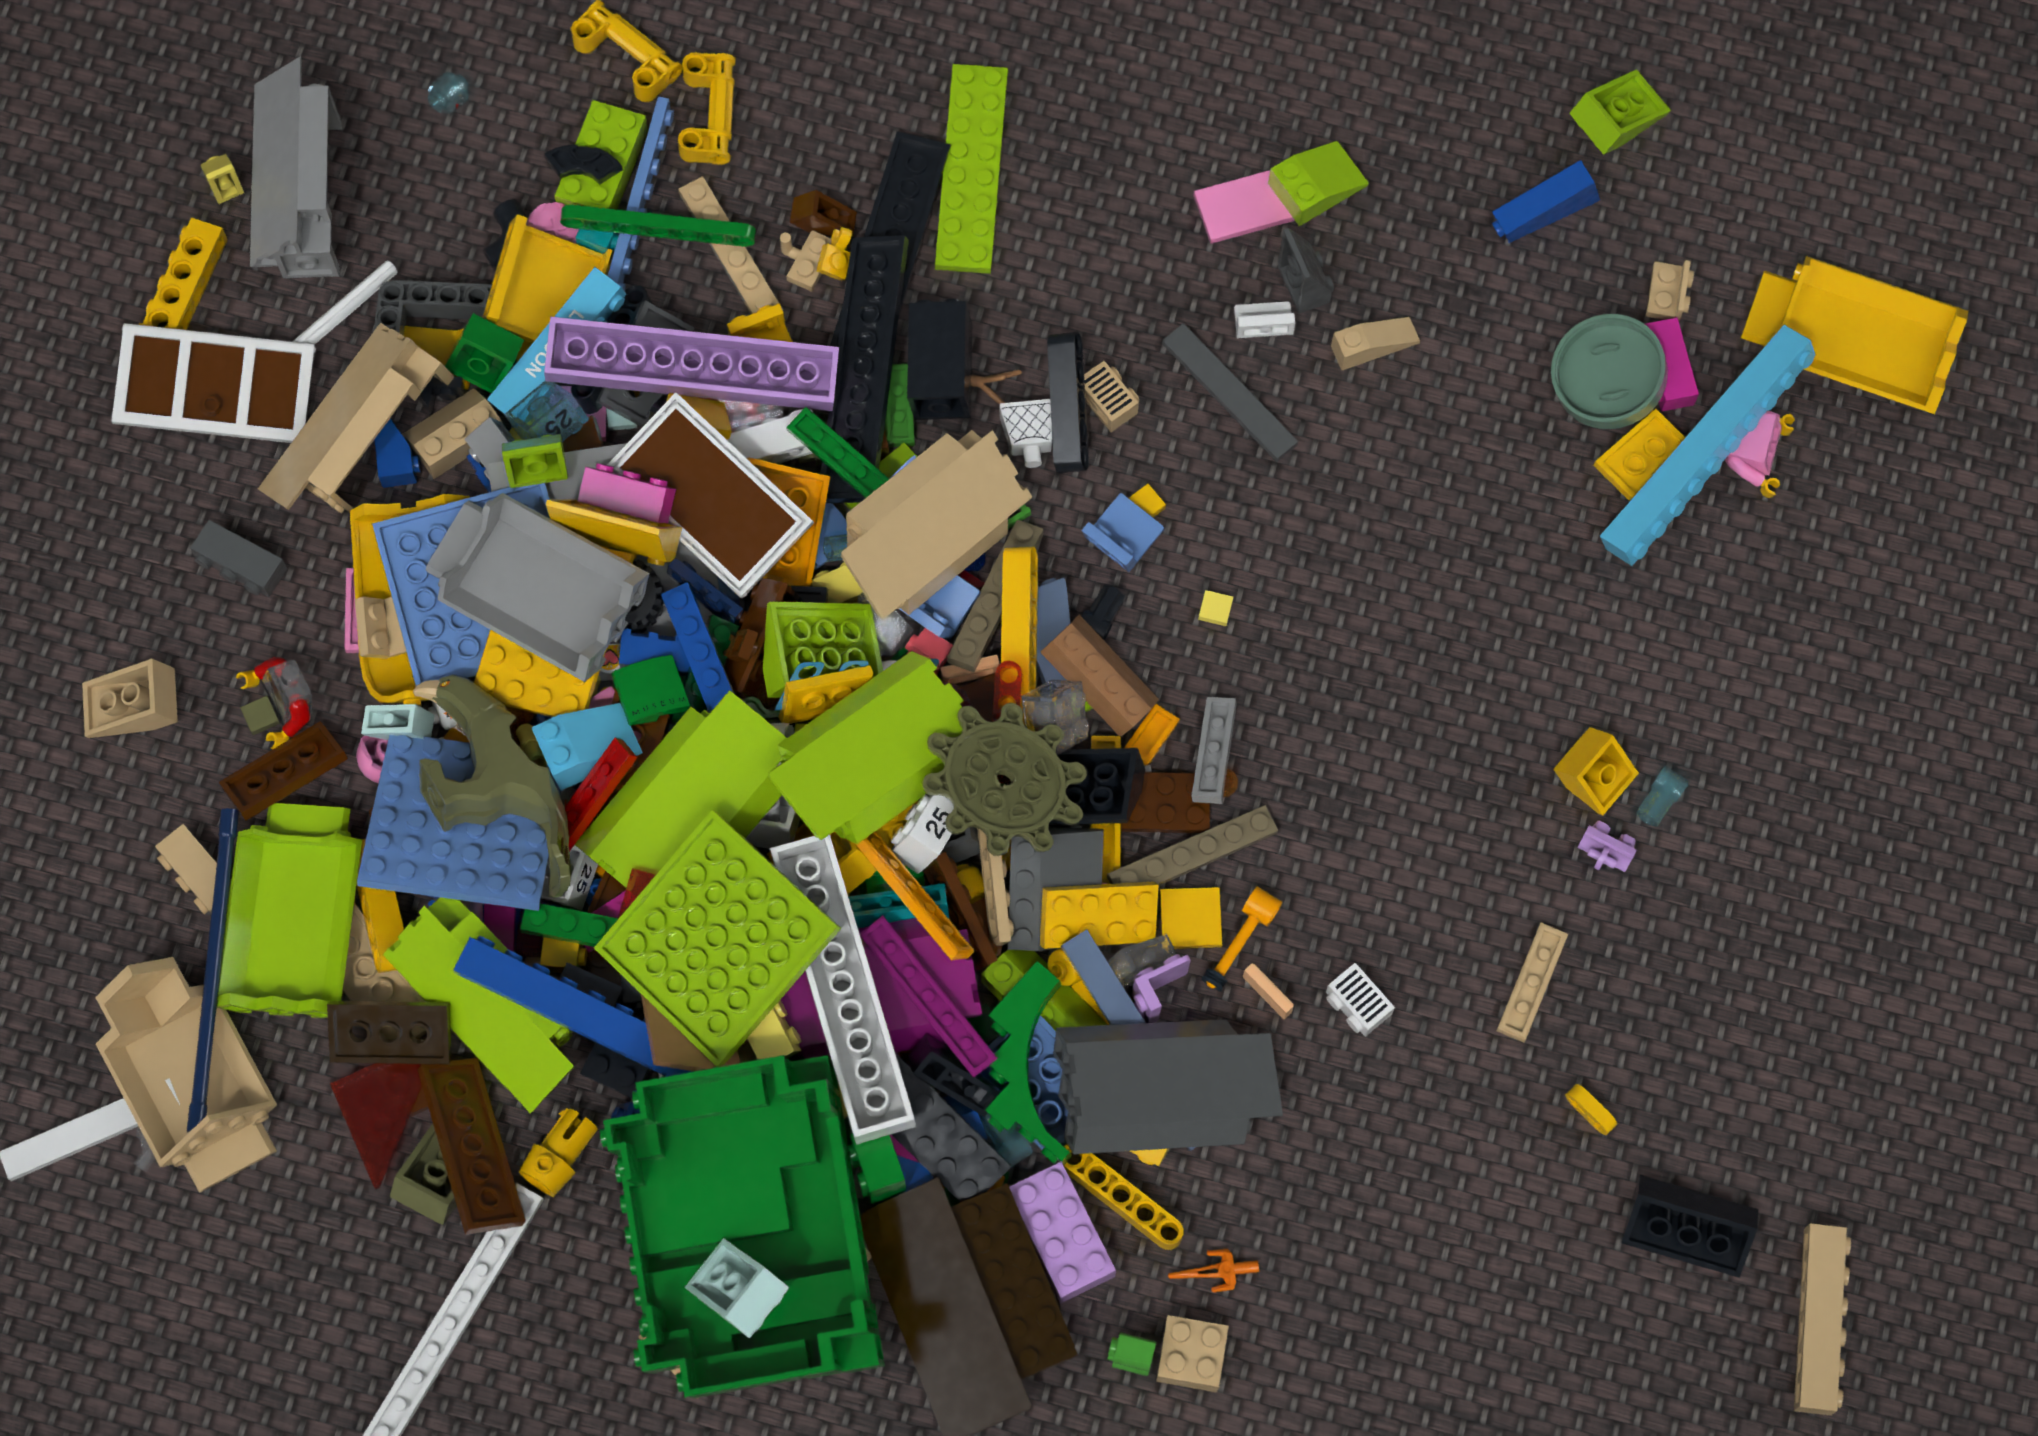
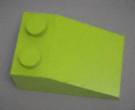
(1619, 111)
(1315, 181)

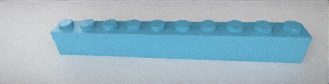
(1708, 445)

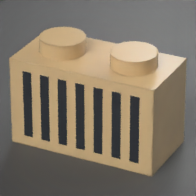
(1109, 396)

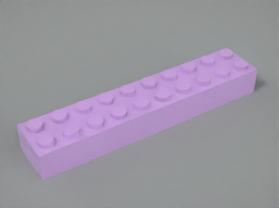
(691, 363)

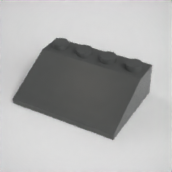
(1071, 861)

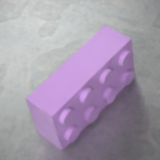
(1062, 1233)

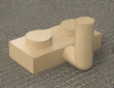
(806, 260)

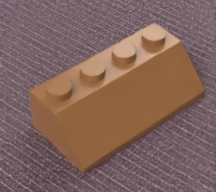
(1106, 679)

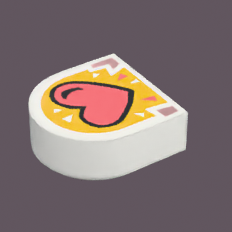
(612, 659)

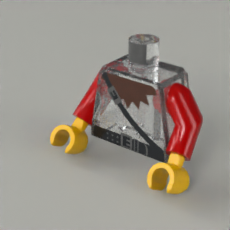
(287, 693)

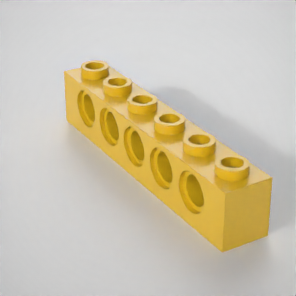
(188, 290)

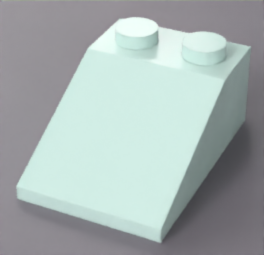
(737, 1287)

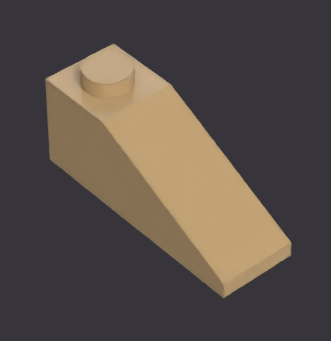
(1372, 341)

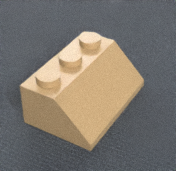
(441, 436)

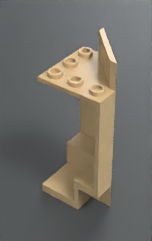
(352, 417)
(931, 521)
(156, 1039)

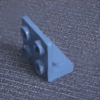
(1123, 532)
(947, 608)

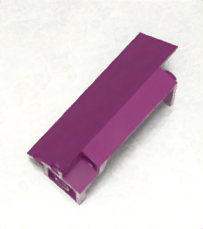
(902, 1017)

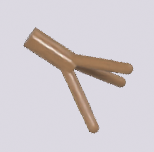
(979, 381)

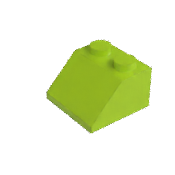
(534, 461)

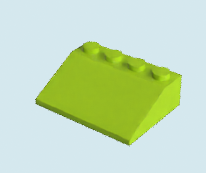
(816, 634)

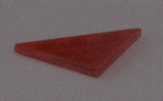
(377, 1110)

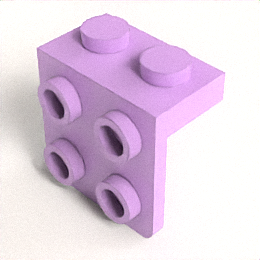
(1151, 979)

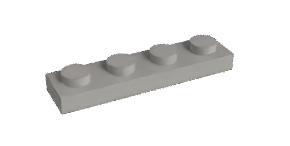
(1214, 750)

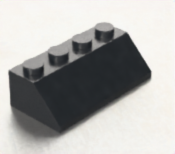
(1690, 1226)

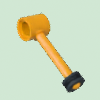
(1261, 909)

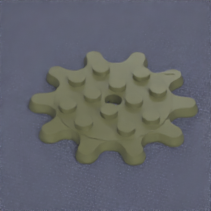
(1010, 750)

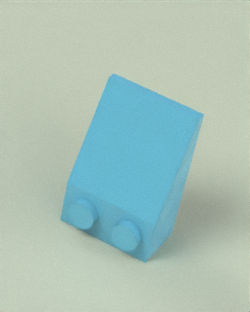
(579, 738)

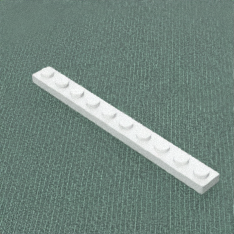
(450, 1323)

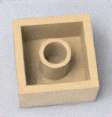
(1192, 1353)

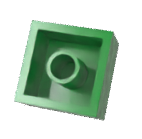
(483, 353)
(879, 1167)

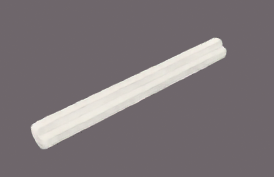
(347, 304)

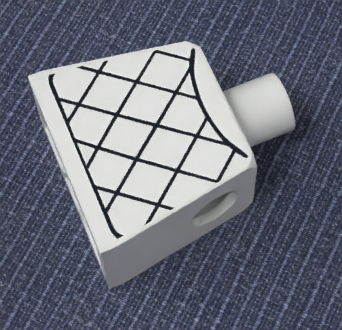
(1027, 429)

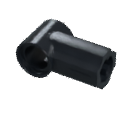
(1104, 610)

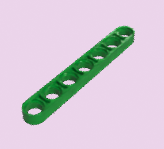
(658, 225)

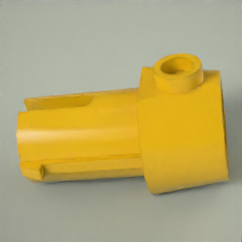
(551, 1161)

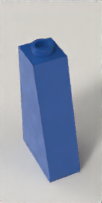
(1546, 203)

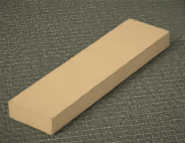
(1532, 982)

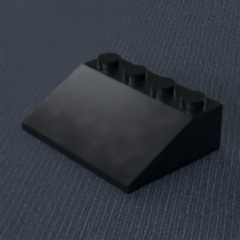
(1110, 786)

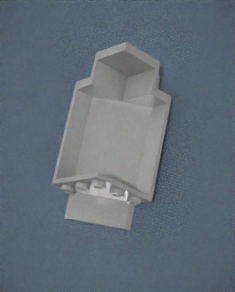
(291, 175)

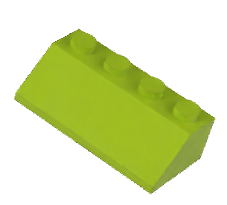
(1062, 1010)

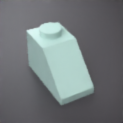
(397, 720)

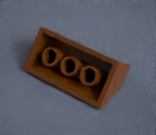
(748, 675)

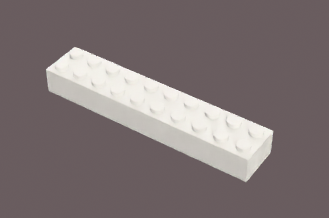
(848, 999)

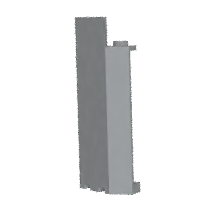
(536, 583)

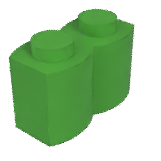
(1131, 1353)

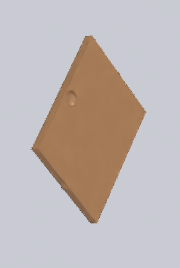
(671, 1047)

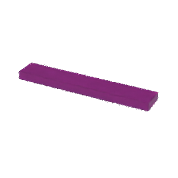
(928, 996)

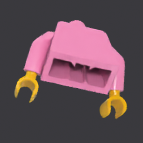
(1757, 451)

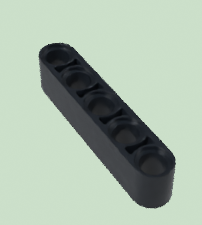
(635, 295)
(1068, 402)

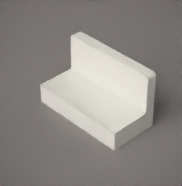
(1264, 319)

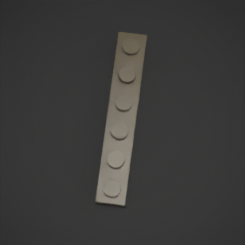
(988, 606)
(1199, 849)

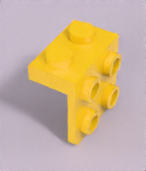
(764, 324)

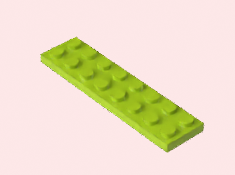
(971, 169)

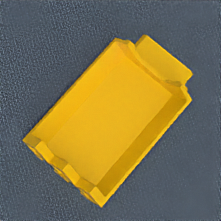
(1862, 330)

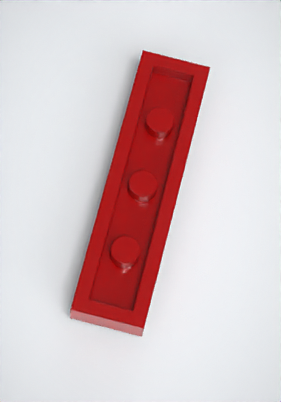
(597, 788)

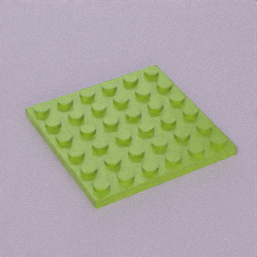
(717, 938)

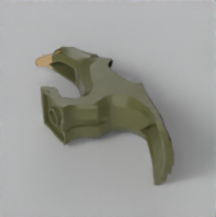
(502, 775)

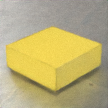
(1215, 608)

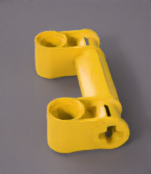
(656, 66)
(720, 108)

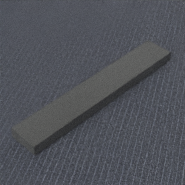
(1230, 392)

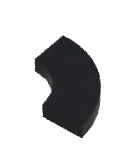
(583, 161)

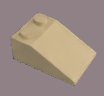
(130, 700)

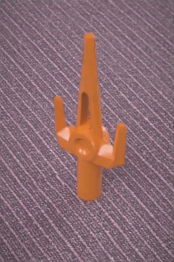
(1225, 1269)

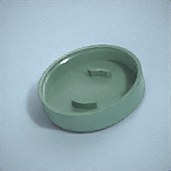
(1609, 371)

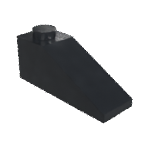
(943, 1070)

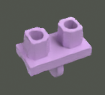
(1606, 848)

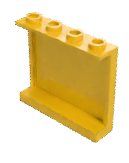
(537, 278)

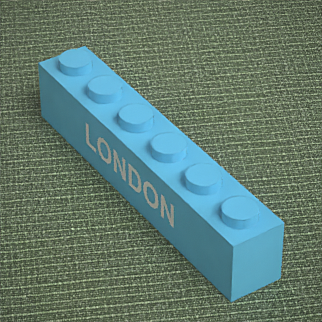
(592, 302)

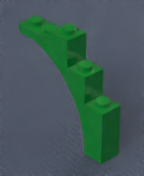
(1018, 1018)

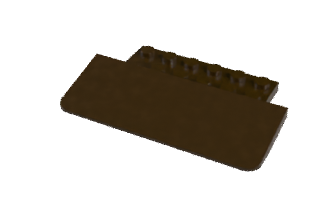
(967, 1301)

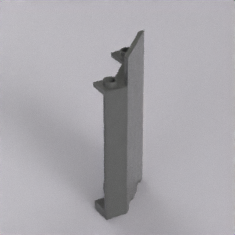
(1163, 1085)

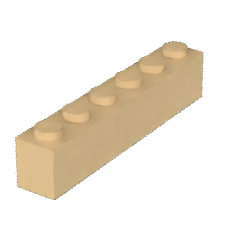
(1821, 1320)

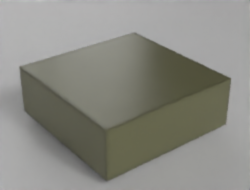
(260, 715)

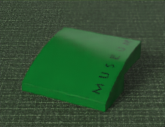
(650, 690)

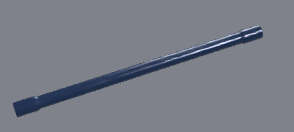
(227, 835)

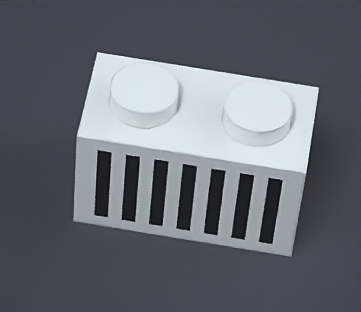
(1359, 1000)

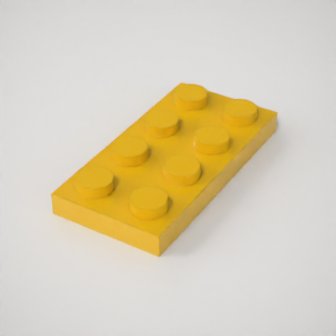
(1108, 911)

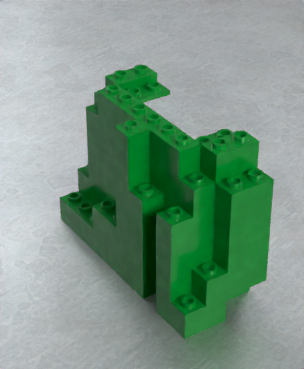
(766, 1166)

